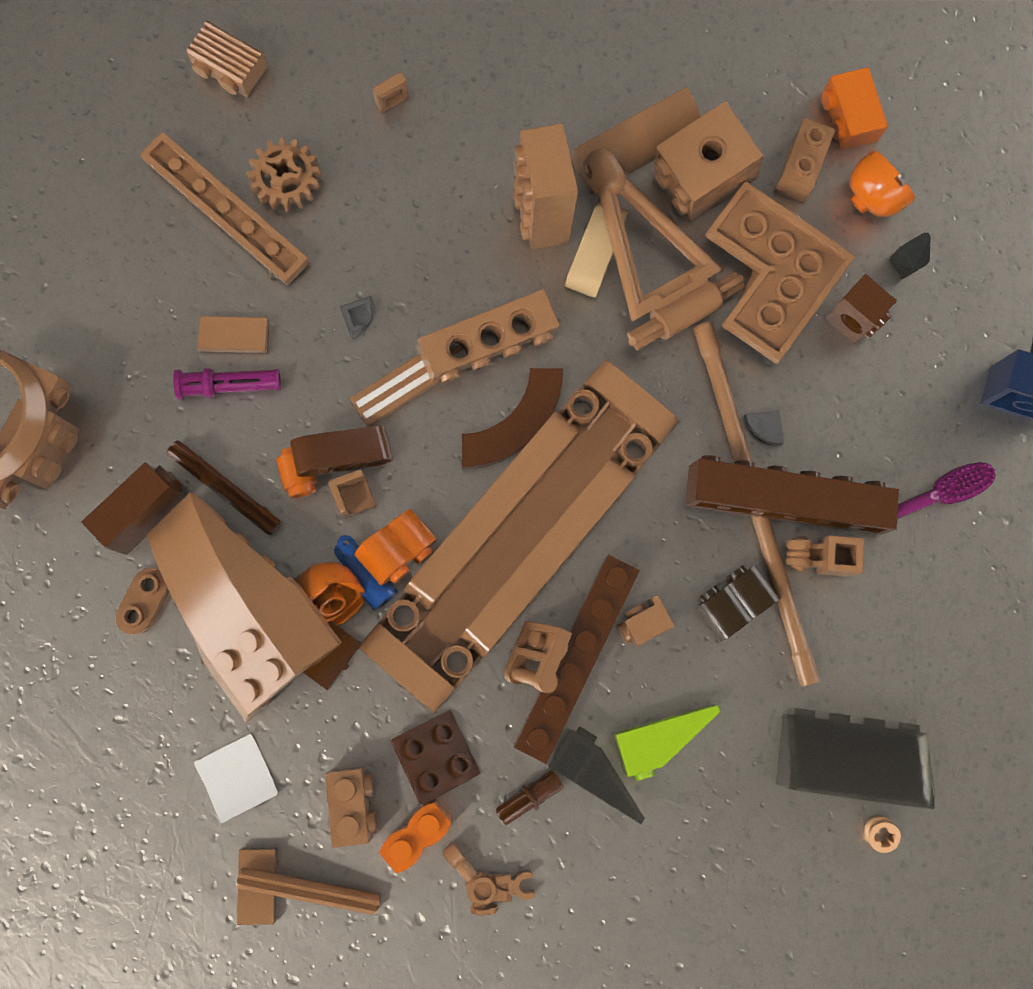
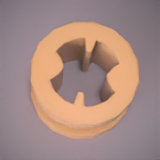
(891, 841)

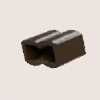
(737, 602)

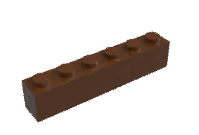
(792, 496)
(588, 637)

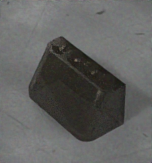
(855, 759)

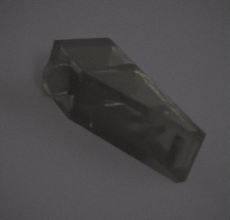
(590, 768)

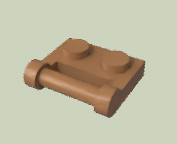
(541, 644)

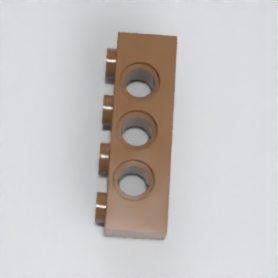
(531, 309)

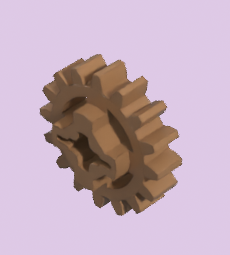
(291, 186)

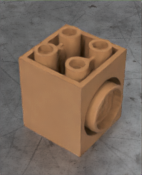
(707, 162)

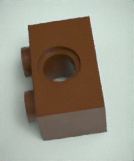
(862, 310)

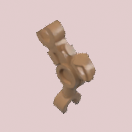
(485, 887)

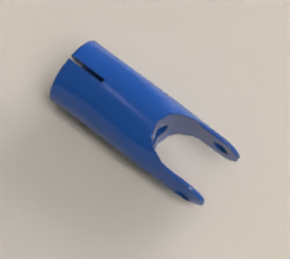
(375, 594)

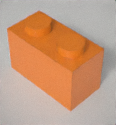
(854, 108)

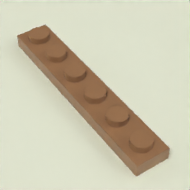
(224, 208)

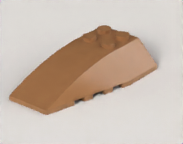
(240, 610)

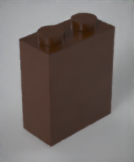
(134, 508)

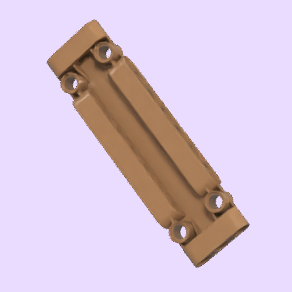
(518, 534)

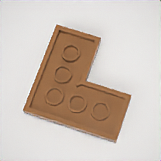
(793, 265)

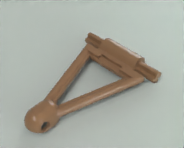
(677, 302)

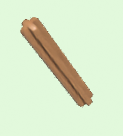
(307, 891)

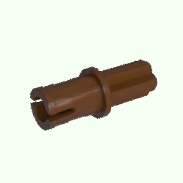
(529, 797)

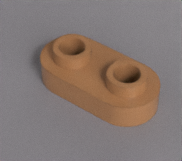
(143, 602)

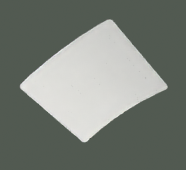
(236, 778)

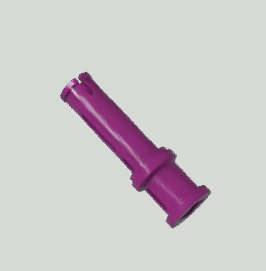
(208, 382)

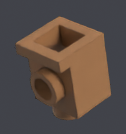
(645, 623)

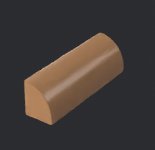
(637, 137)

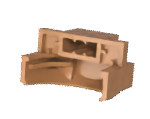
(33, 435)

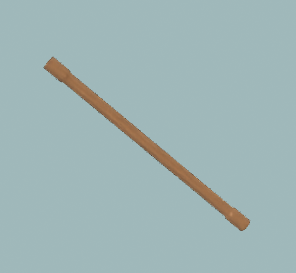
(801, 654)

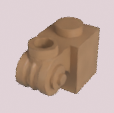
(830, 556)

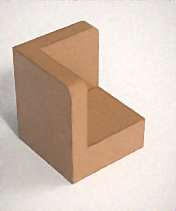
(352, 494)

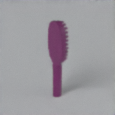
(952, 487)

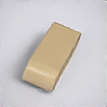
(592, 255)

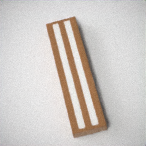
(397, 389)

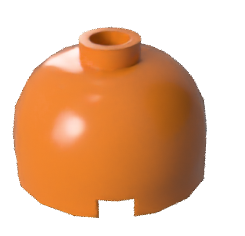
(878, 187)
(333, 590)

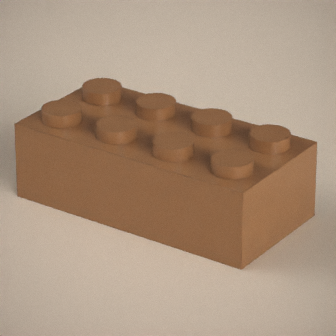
(544, 186)

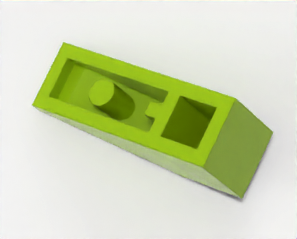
(657, 742)

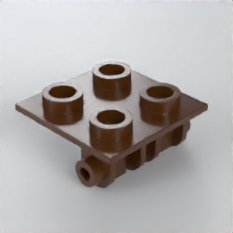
(435, 757)

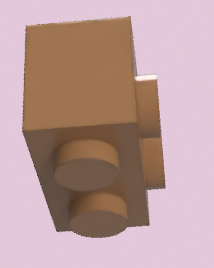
(350, 807)

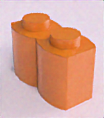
(396, 547)
(407, 842)

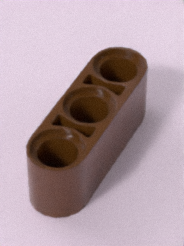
(341, 451)

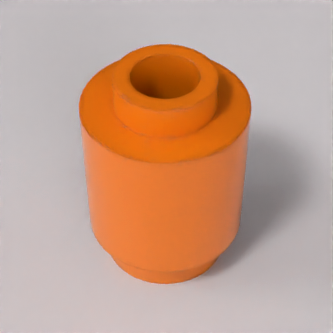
(291, 483)

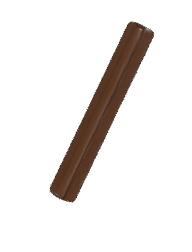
(223, 487)

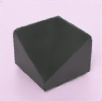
(912, 255)

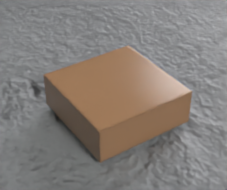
(390, 92)

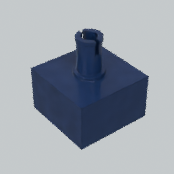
(1011, 384)

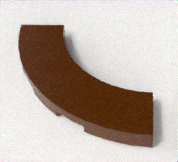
(516, 430)

